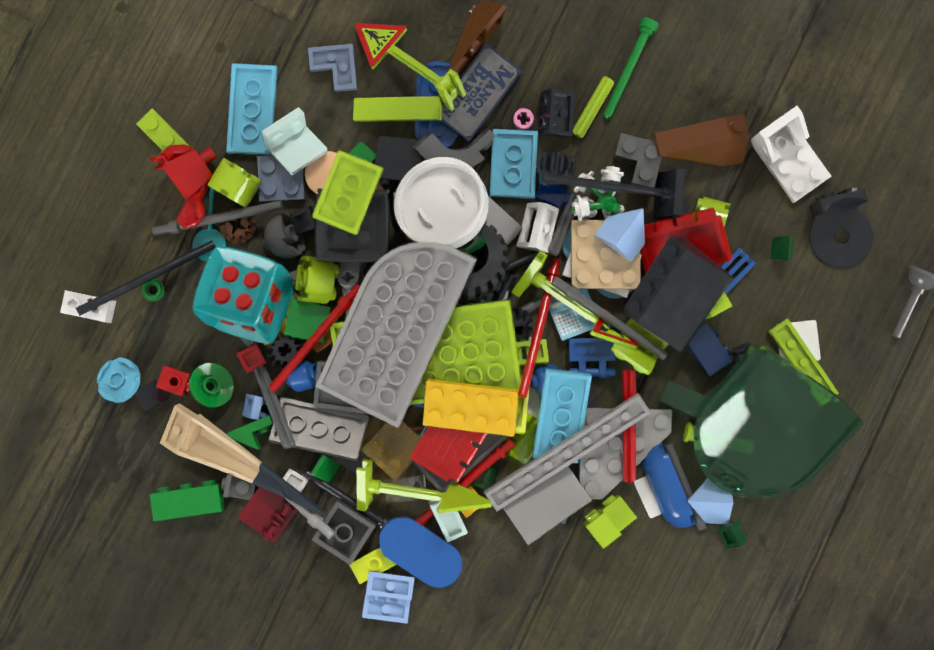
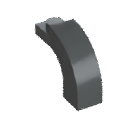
(431, 147)

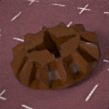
(239, 235)

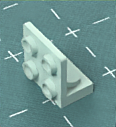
(293, 142)

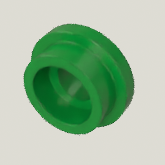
(146, 290)

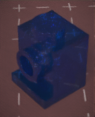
(552, 194)

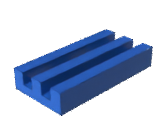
(744, 258)

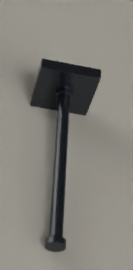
(667, 192)

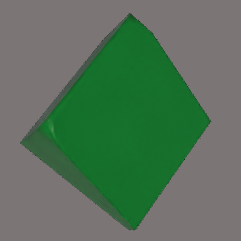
(363, 152)
(325, 468)

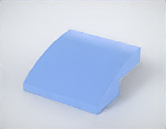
(388, 597)

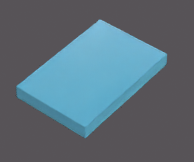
(513, 164)

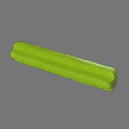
(593, 107)

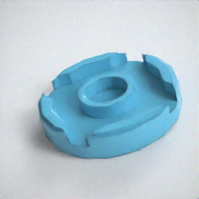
(118, 380)

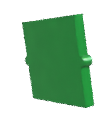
(305, 319)

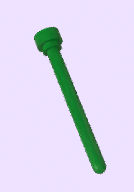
(647, 28)

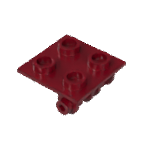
(267, 513)

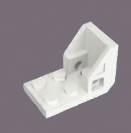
(789, 155)

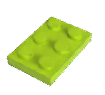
(347, 192)

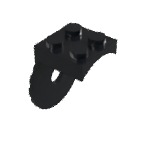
(837, 213)

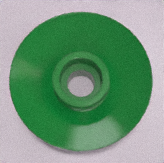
(218, 378)

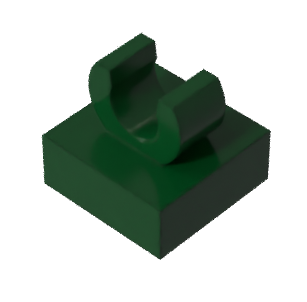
(732, 535)

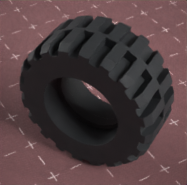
(489, 279)

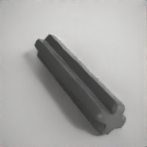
(562, 228)

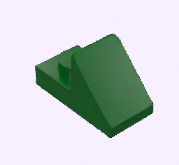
(247, 435)

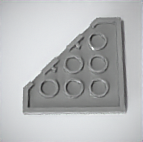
(604, 465)

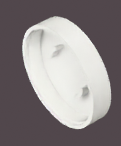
(441, 202)

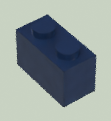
(708, 350)

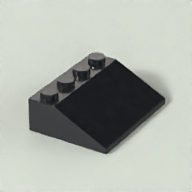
(677, 292)

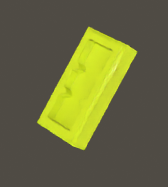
(371, 562)

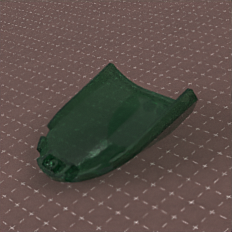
(769, 427)

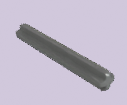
(274, 408)

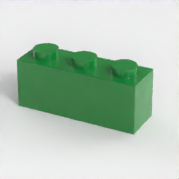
(187, 500)

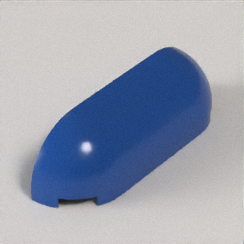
(667, 488)

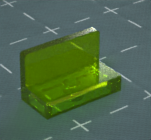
(524, 442)

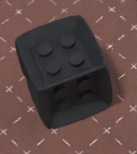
(369, 243)

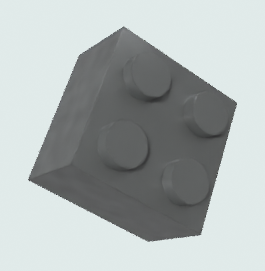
(350, 532)

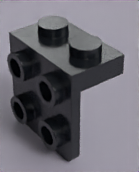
(396, 158)

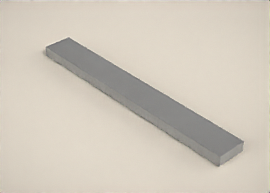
(567, 452)

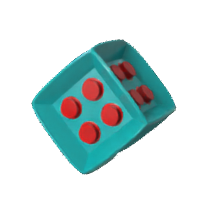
(243, 294)

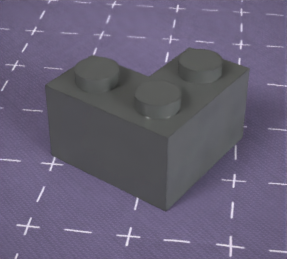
(643, 156)

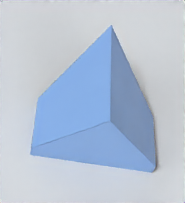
(624, 233)
(712, 503)

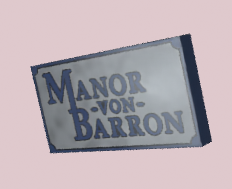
(485, 85)

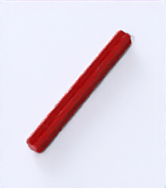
(629, 434)

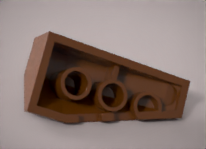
(480, 26)
(709, 142)

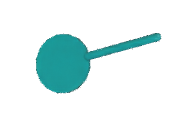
(209, 234)

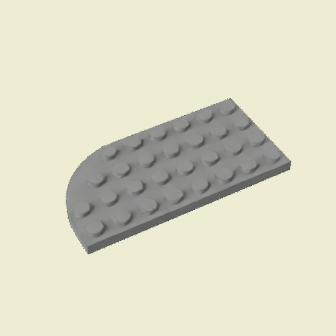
(395, 328)

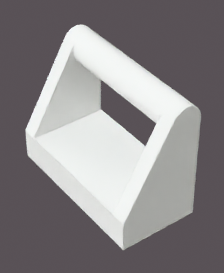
(542, 228)

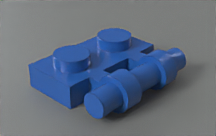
(592, 350)

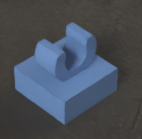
(252, 407)

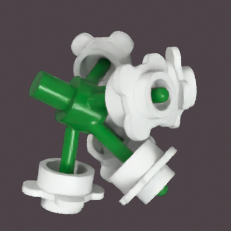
(588, 208)

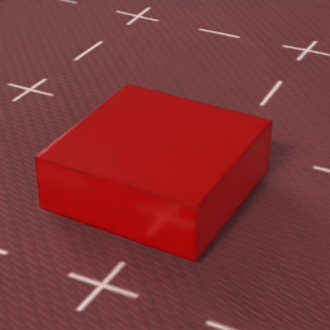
(251, 358)

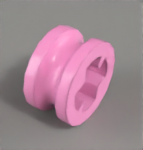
(529, 115)

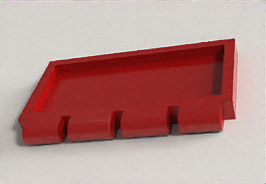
(705, 233)
(444, 449)

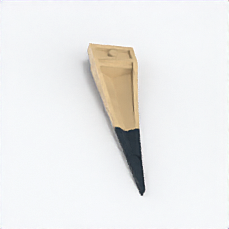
(203, 442)

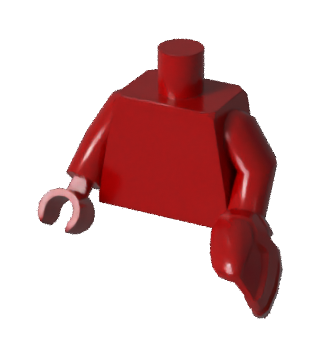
(190, 176)

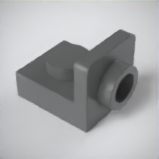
(237, 488)

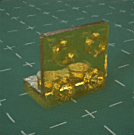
(392, 448)

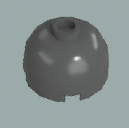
(282, 239)

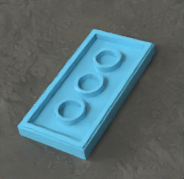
(251, 107)
(561, 408)

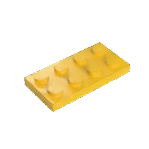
(470, 407)

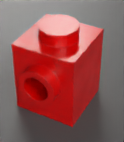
(174, 381)

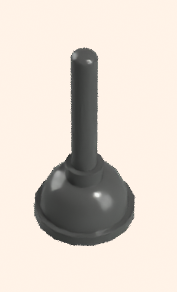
(921, 281)

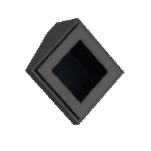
(150, 396)

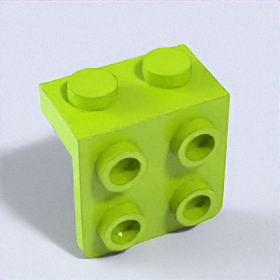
(641, 359)

